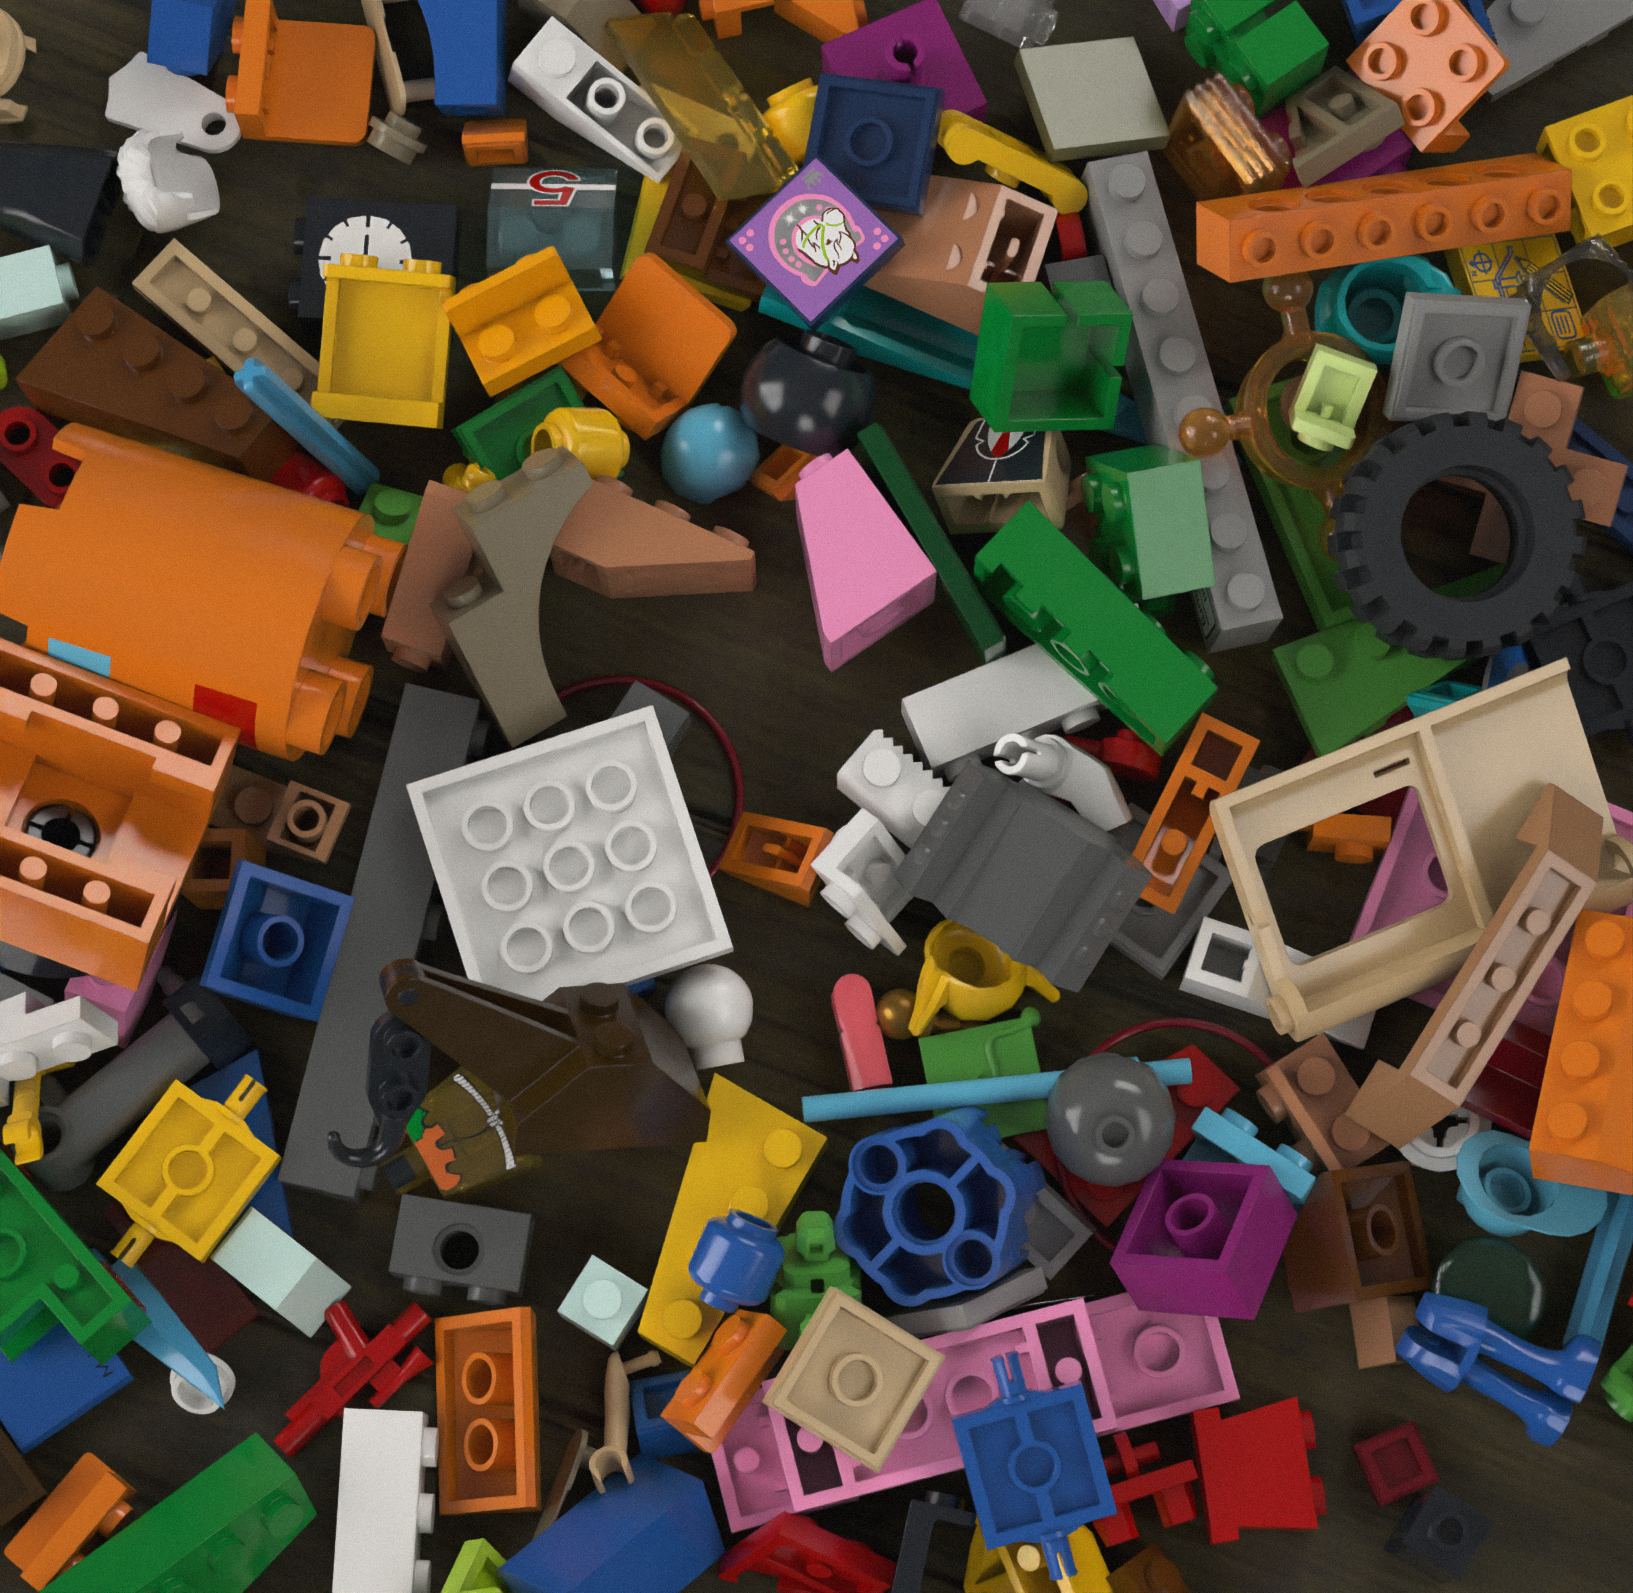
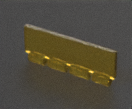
(703, 103)

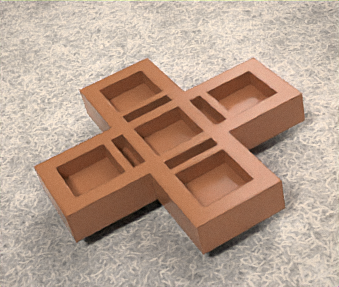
(1549, 411)

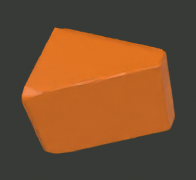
(495, 142)

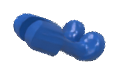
(1461, 1331)

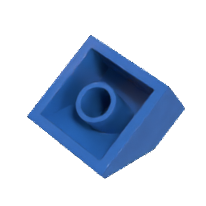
(276, 942)

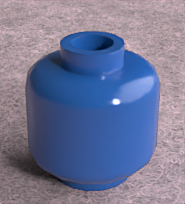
(736, 1260)

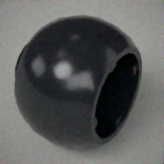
(808, 393)

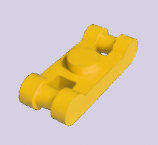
(1010, 160)

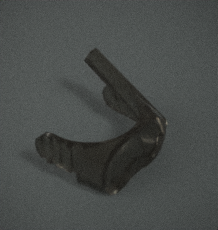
(1533, 286)

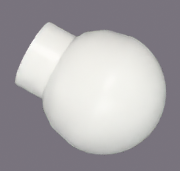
(711, 1014)

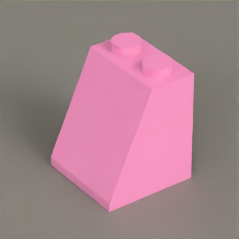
(857, 558)

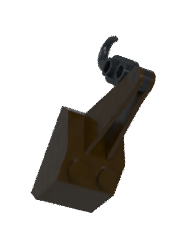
(565, 1071)

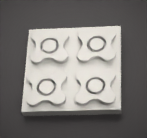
(571, 861)

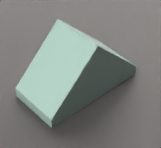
(280, 1271)

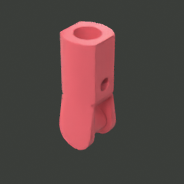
(860, 1035)

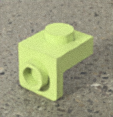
(1330, 398)

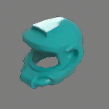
(1368, 299)

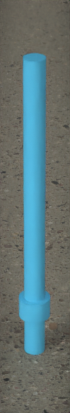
(958, 1093)

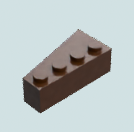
(144, 385)

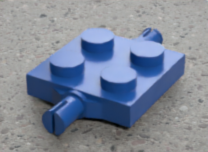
(1033, 1465)

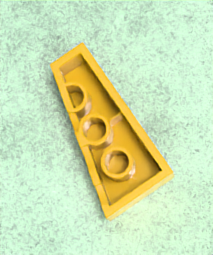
(750, 1163)

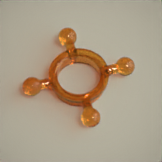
(1206, 431)

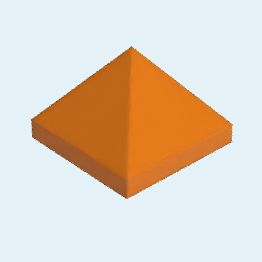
(781, 472)

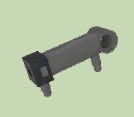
(134, 1081)

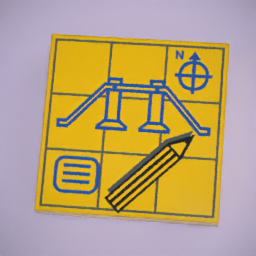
(1499, 266)

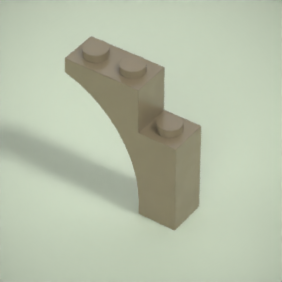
(496, 615)

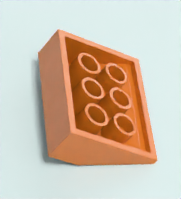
(1587, 1087)

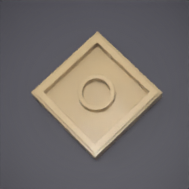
(853, 1379)

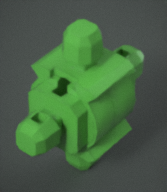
(808, 1270)

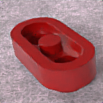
(34, 461)

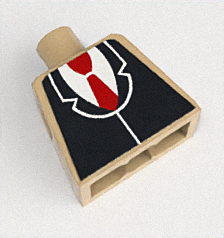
(998, 473)

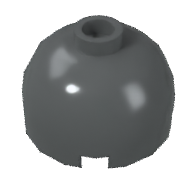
(1110, 1119)

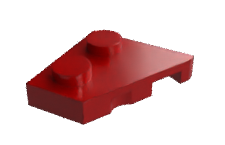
(808, 1559)

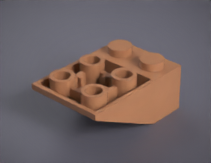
(961, 243)
(645, 549)

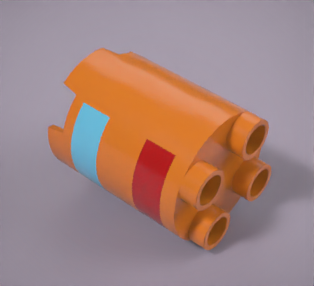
(203, 589)

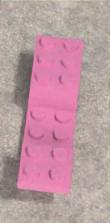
(1130, 1365)

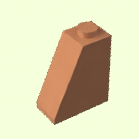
(433, 561)

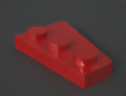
(1106, 1203)

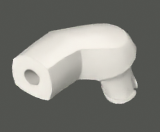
(1067, 774)

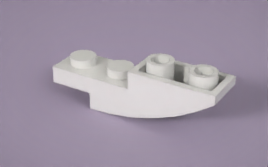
(45, 1036)

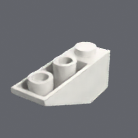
(595, 100)
(1229, 972)

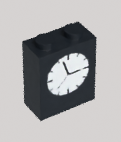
(368, 228)

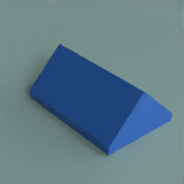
(625, 1540)

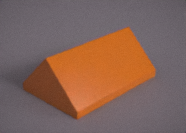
(488, 1412)

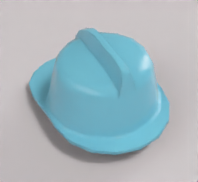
(1507, 1199)

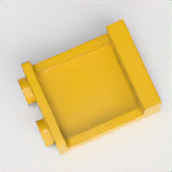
(384, 343)

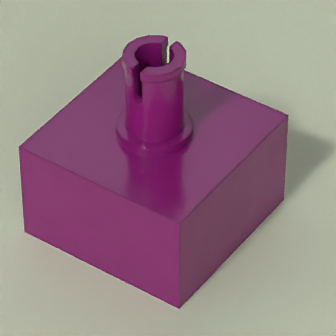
(910, 49)
(1204, 1239)

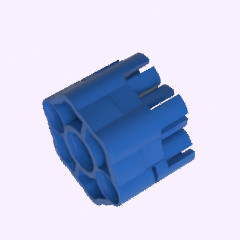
(989, 1193)

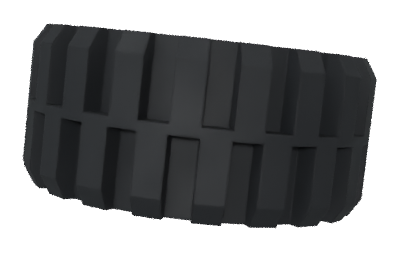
(1538, 519)

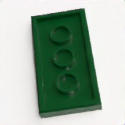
(916, 516)

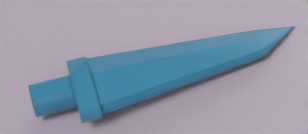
(168, 1336)

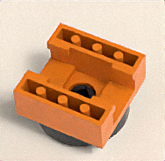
(126, 796)

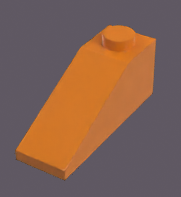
(1182, 820)

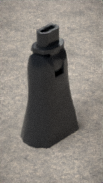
(58, 196)

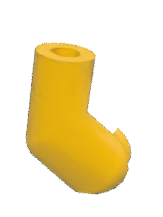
(466, 477)

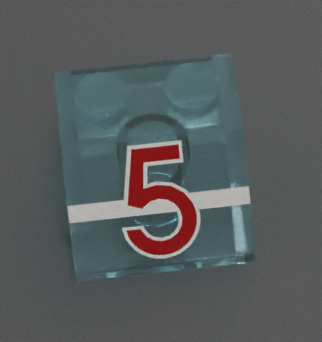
(558, 209)

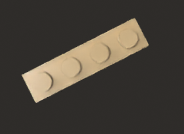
(223, 319)

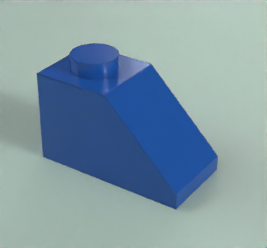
(188, 34)

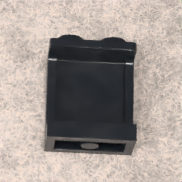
(938, 1510)

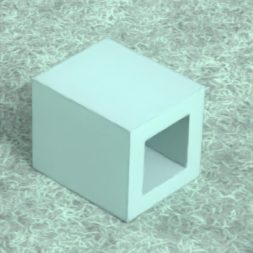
(34, 292)
(604, 1303)

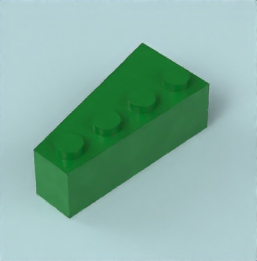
(1092, 629)
(204, 1535)

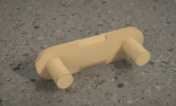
(396, 90)

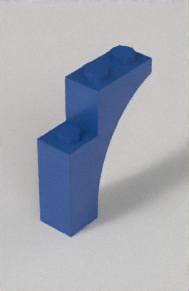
(468, 55)

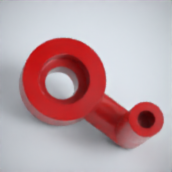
(1124, 754)

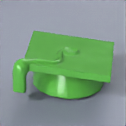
(990, 1052)

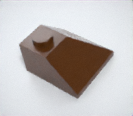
(1357, 1239)

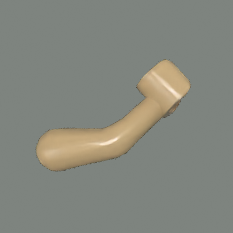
(617, 1418)

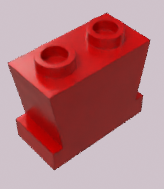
(1256, 1470)

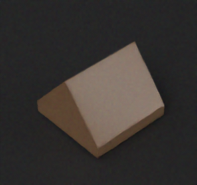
(1378, 1328)

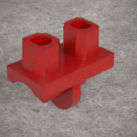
(1168, 1486)

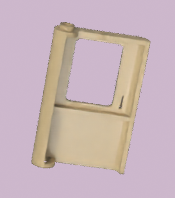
(1476, 781)

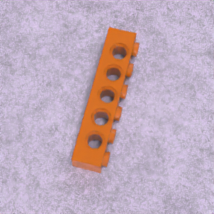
(1382, 217)

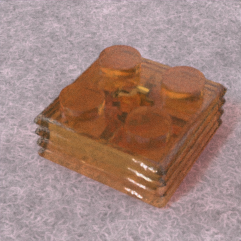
(1223, 145)

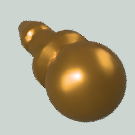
(895, 1012)

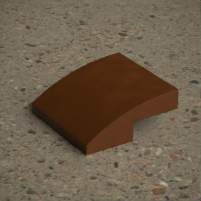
(694, 230)

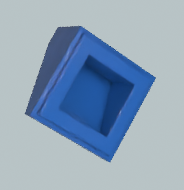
(649, 1400)

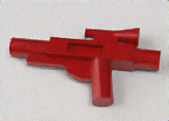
(350, 1367)

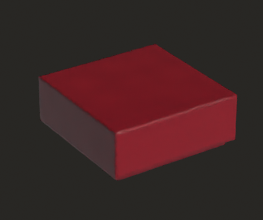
(1395, 1463)

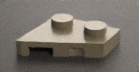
(1336, 121)

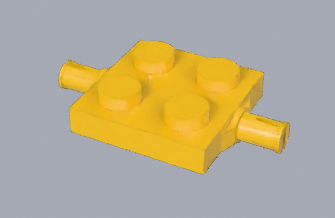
(189, 1171)

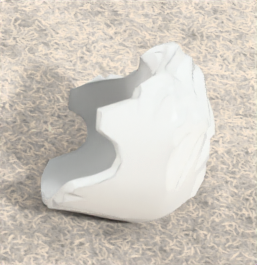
(165, 185)

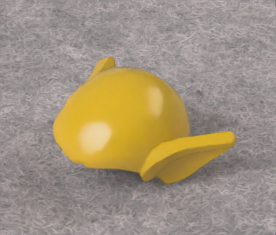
(970, 978)

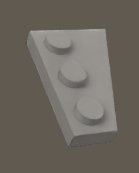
(1545, 31)

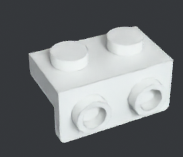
(861, 882)

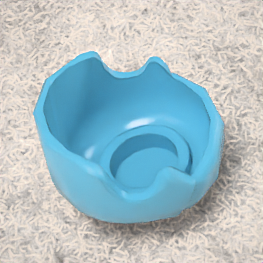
(708, 453)

